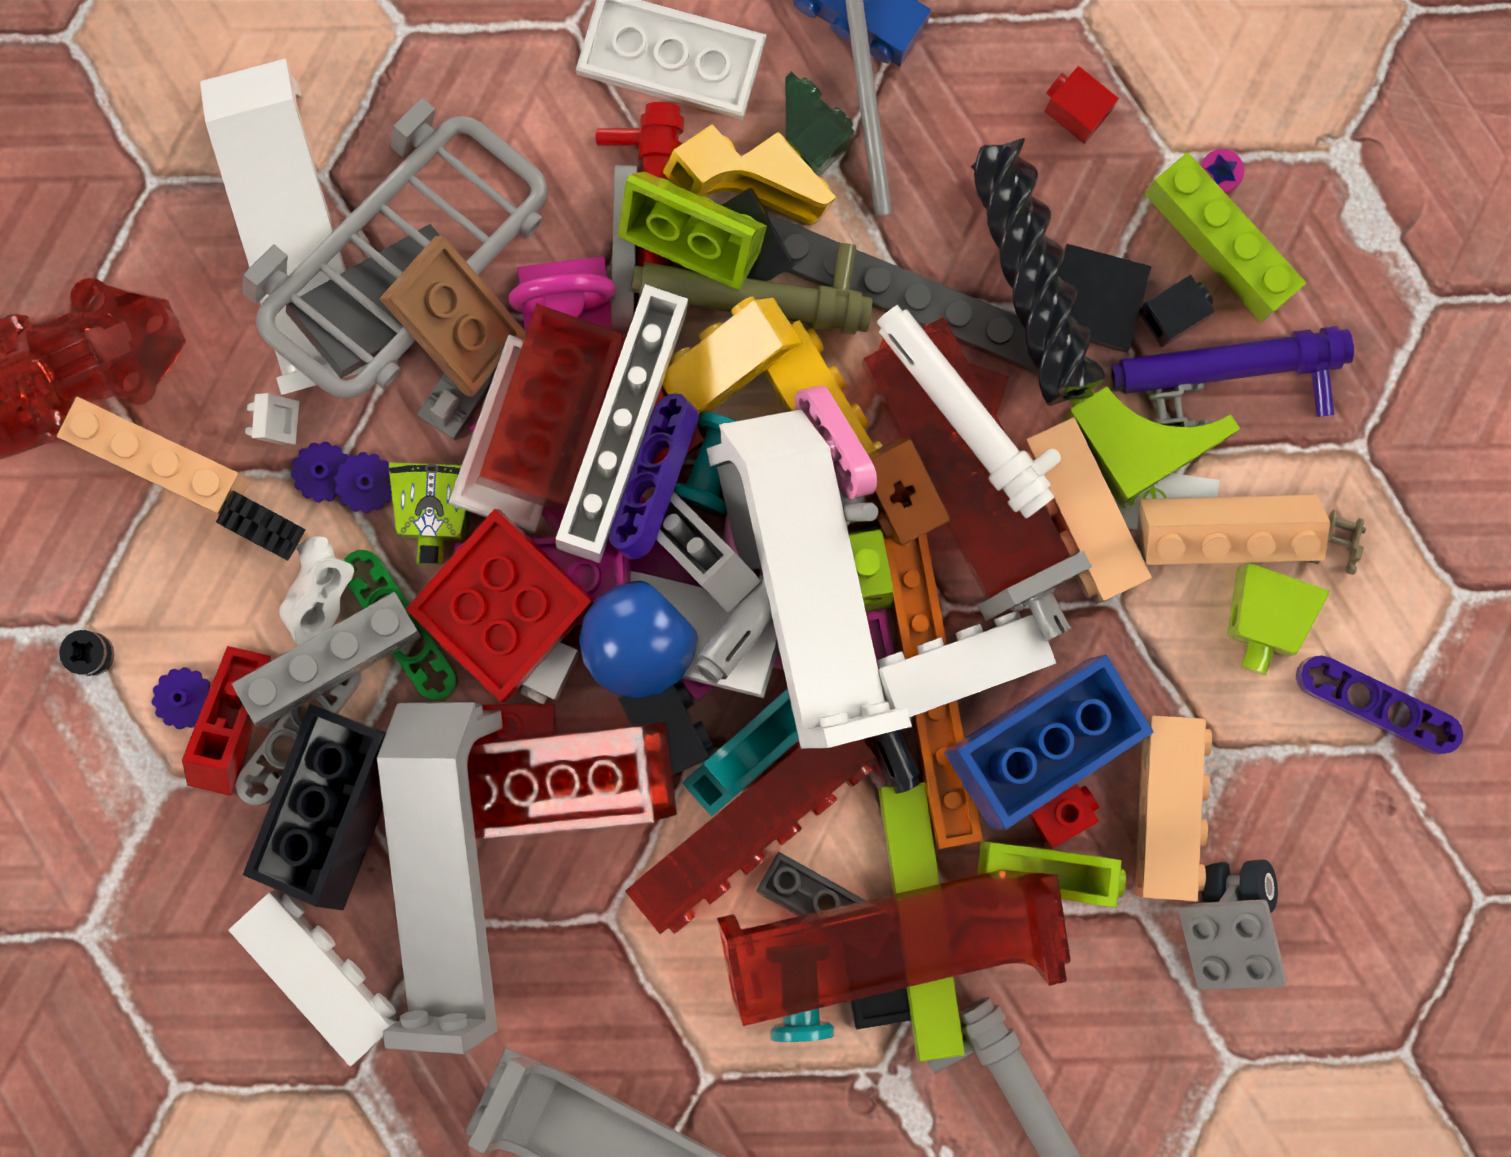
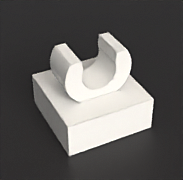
(274, 419)

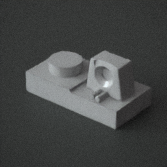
(449, 408)

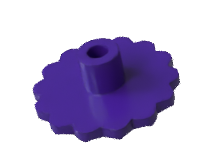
(316, 470)
(363, 482)
(180, 697)

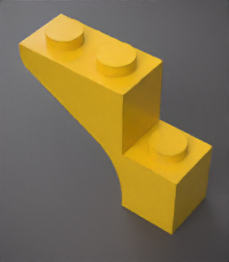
(772, 169)

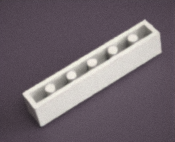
(621, 424)

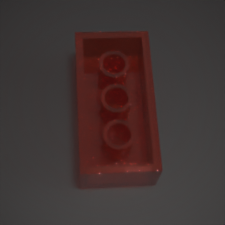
(549, 408)

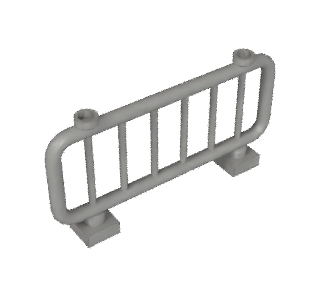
(411, 131)

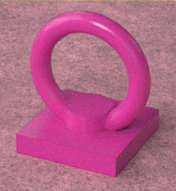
(566, 286)

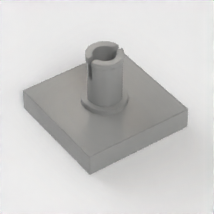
(1038, 595)

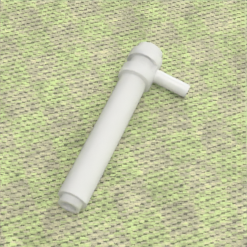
(1008, 467)

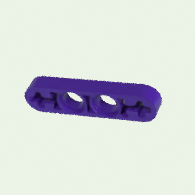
(639, 524)
(1380, 701)

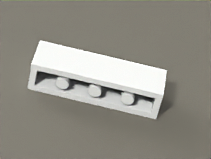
(966, 666)
(314, 975)

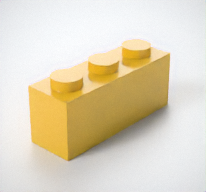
(731, 354)

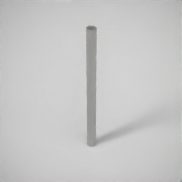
(868, 107)

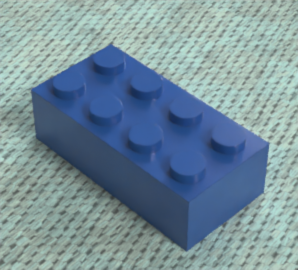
(1048, 742)

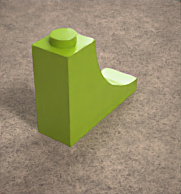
(1135, 450)

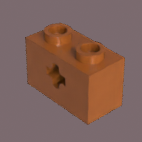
(920, 506)

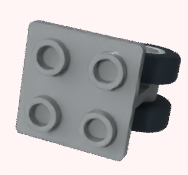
(1233, 929)

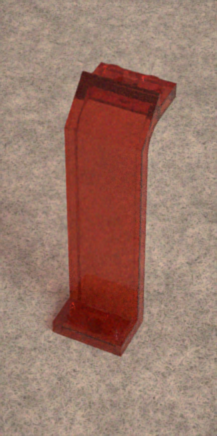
(896, 943)

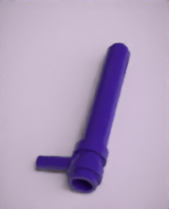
(1301, 352)

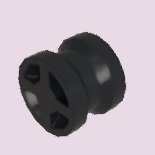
(96, 653)

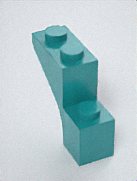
(744, 756)

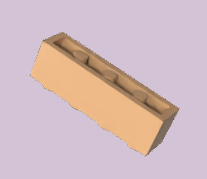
(150, 456)
(1088, 514)
(1232, 529)
(1172, 809)

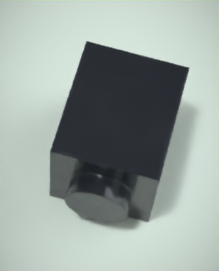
(1177, 310)

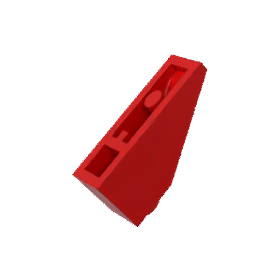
(223, 727)

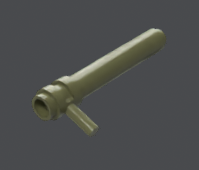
(820, 307)

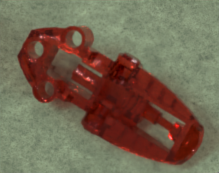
(31, 382)

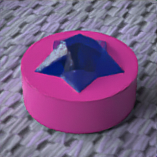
(1224, 168)

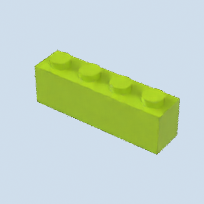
(1224, 237)

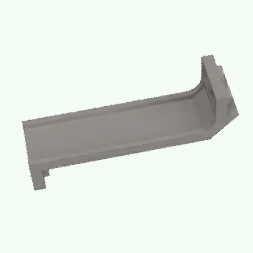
(437, 876)
(550, 1113)

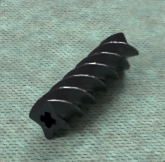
(1031, 267)

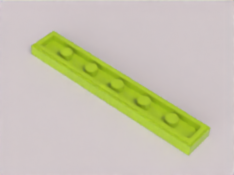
(913, 867)

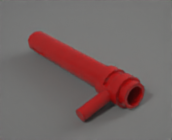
(656, 141)

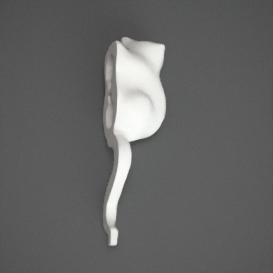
(316, 593)

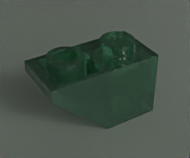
(814, 127)

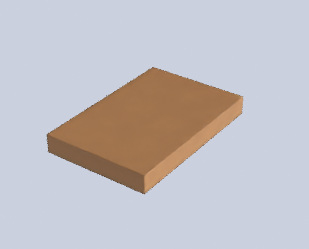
(452, 315)

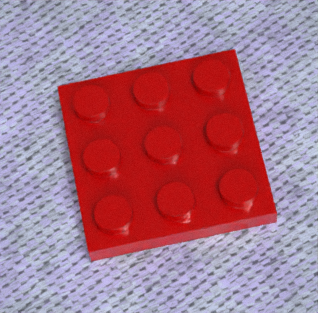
(500, 605)

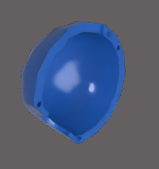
(636, 641)

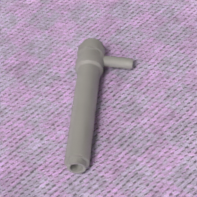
(754, 613)
(1000, 1051)

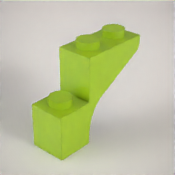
(1080, 876)

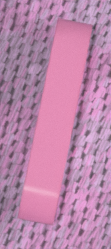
(851, 463)

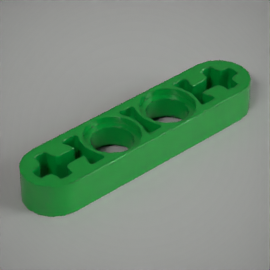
(440, 665)

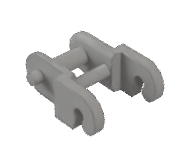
(1160, 398)

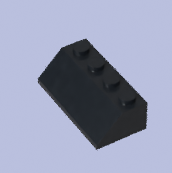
(321, 811)

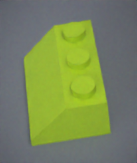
(689, 229)

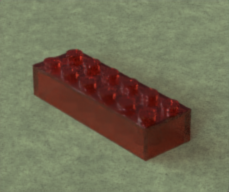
(993, 538)
(571, 781)
(744, 829)

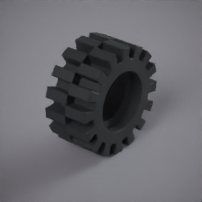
(260, 525)

